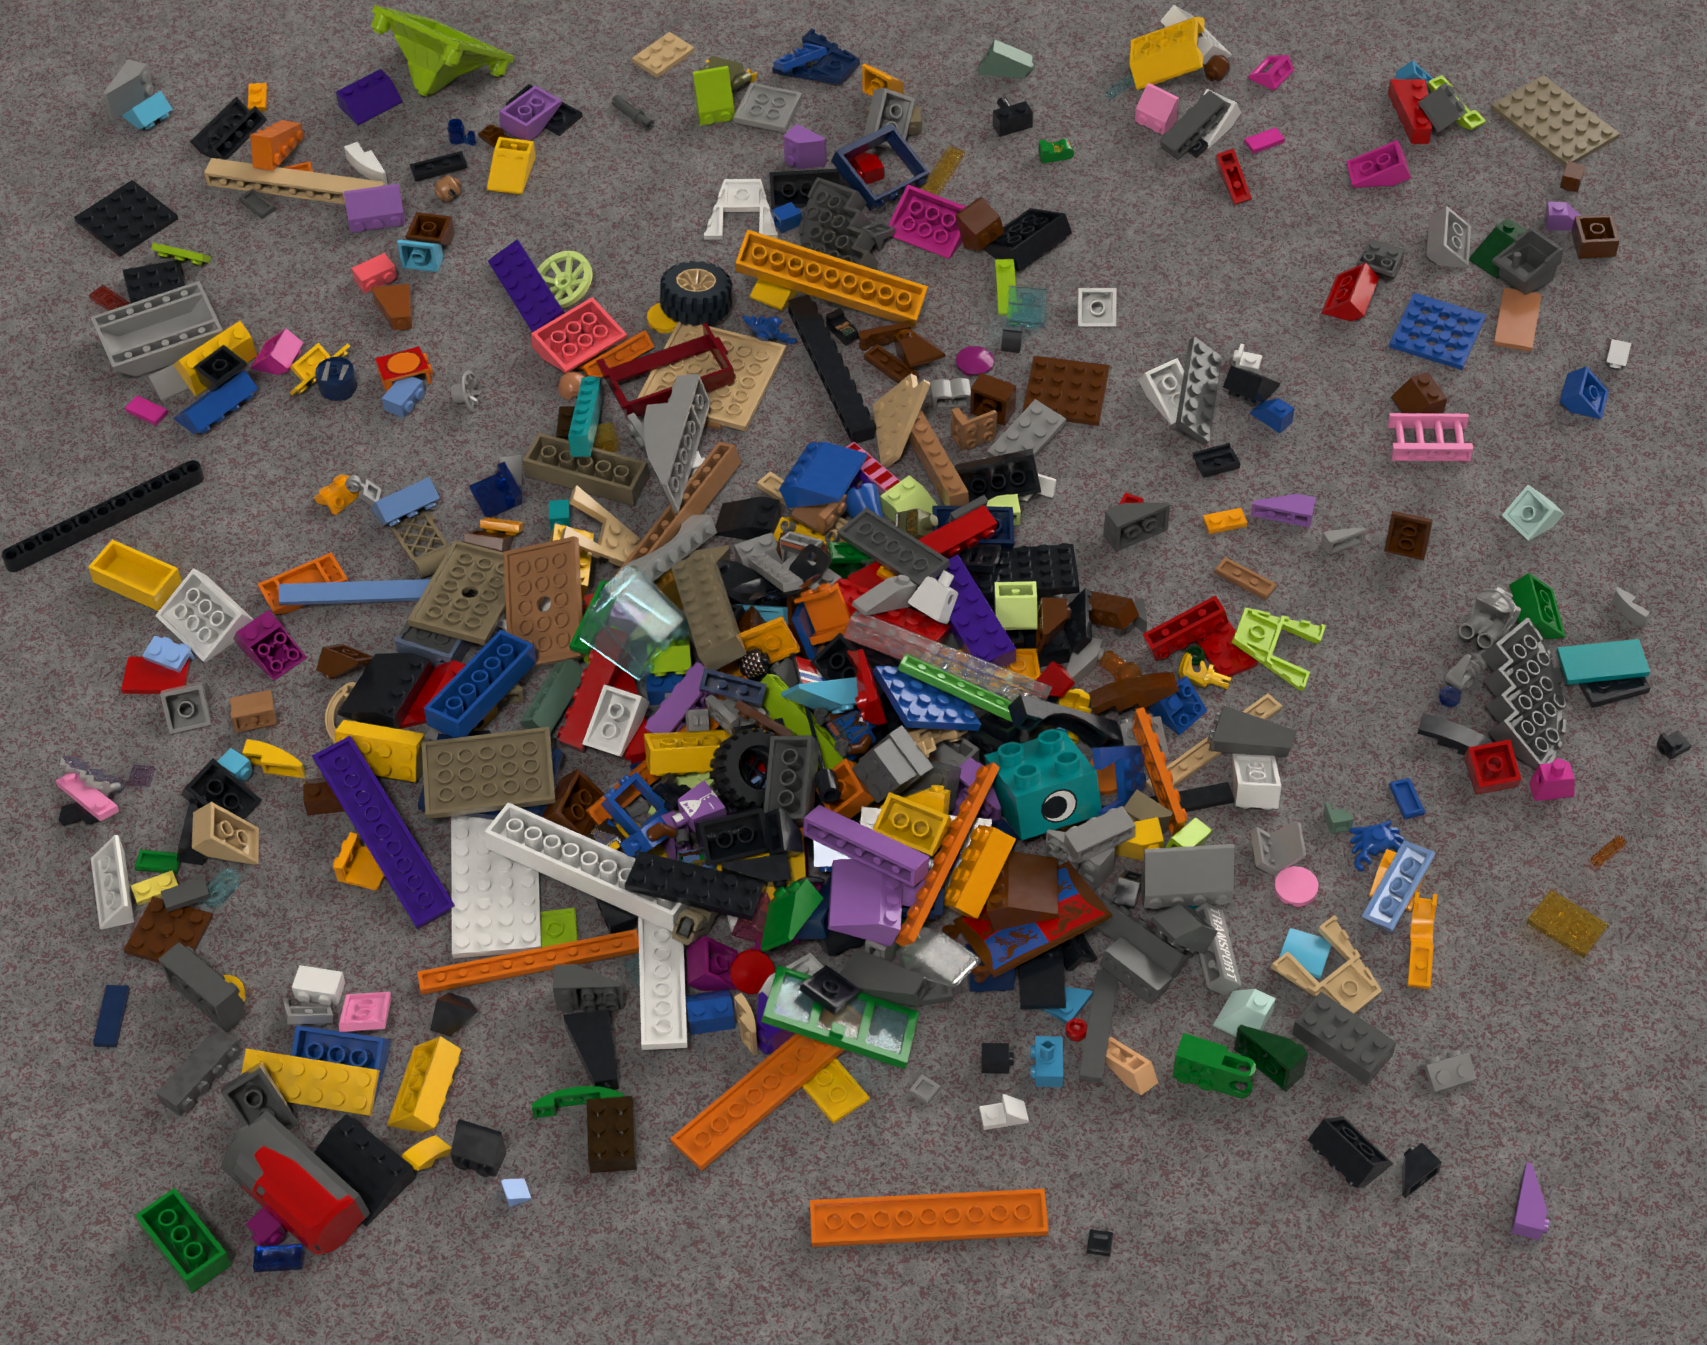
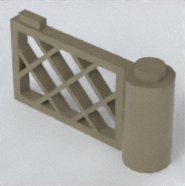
(432, 557)

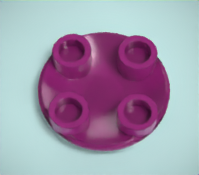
(974, 360)

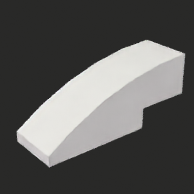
(365, 162)

